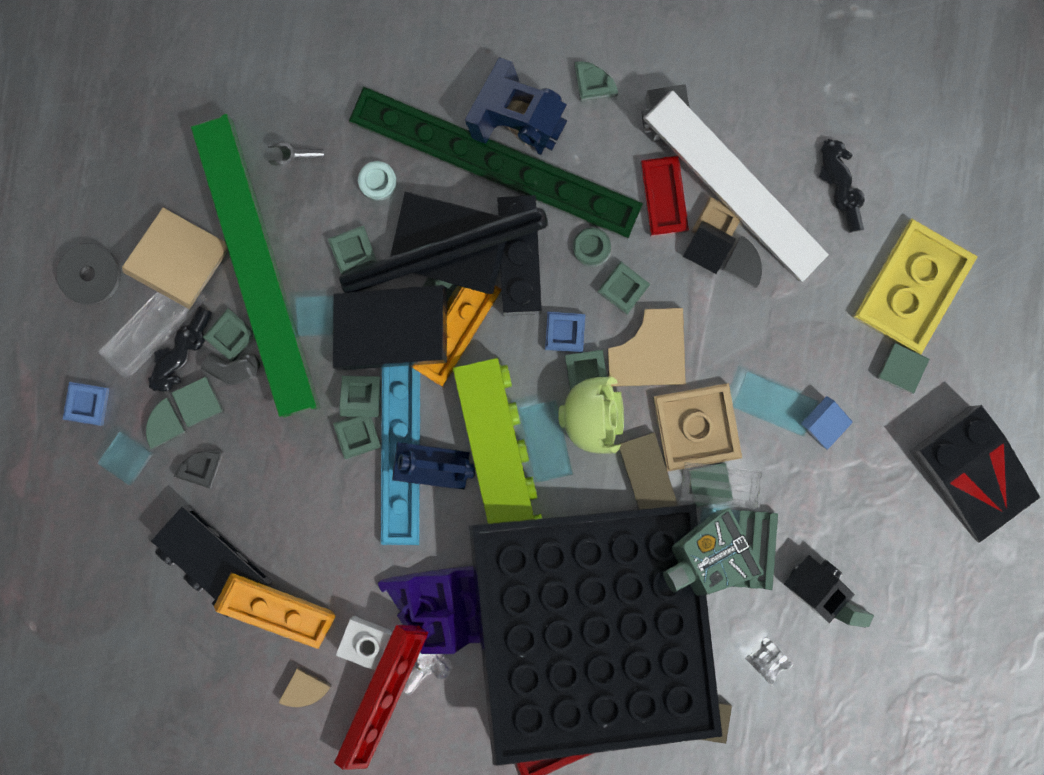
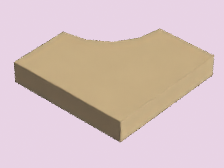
(653, 354)

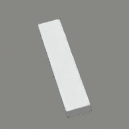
(735, 186)

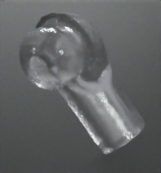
(424, 666)

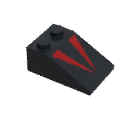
(976, 471)

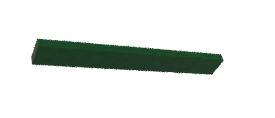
(495, 163)

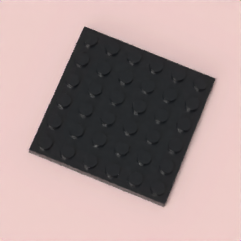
(589, 637)

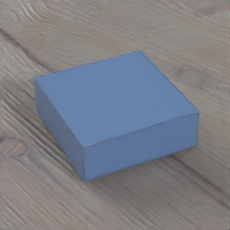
(565, 332)
(86, 403)
(827, 422)

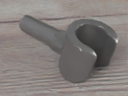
(291, 153)

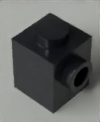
(819, 587)

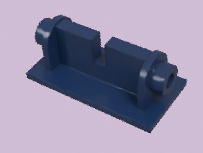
(432, 466)

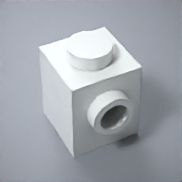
(364, 642)

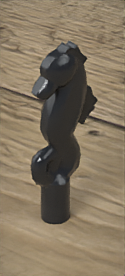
(834, 170)
(170, 361)

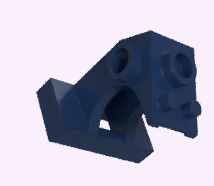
(538, 123)

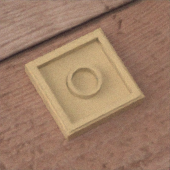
(175, 258)
(697, 426)

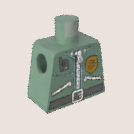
(713, 556)

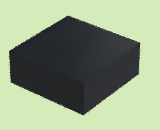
(709, 247)

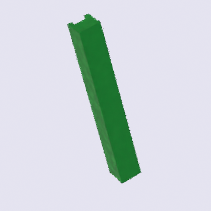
(255, 266)

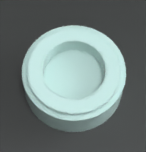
(377, 181)

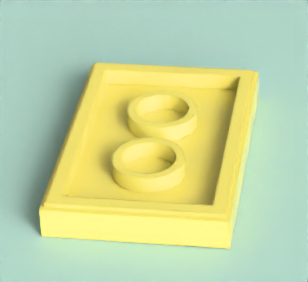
(915, 286)

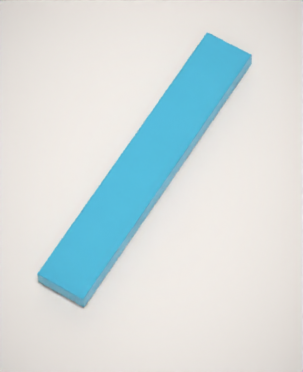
(399, 424)

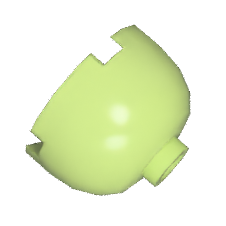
(593, 415)

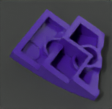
(439, 603)

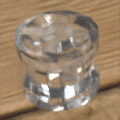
(769, 661)

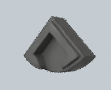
(745, 263)
(200, 468)

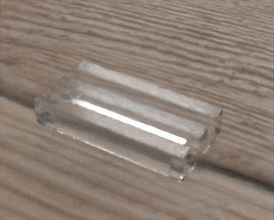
(753, 489)

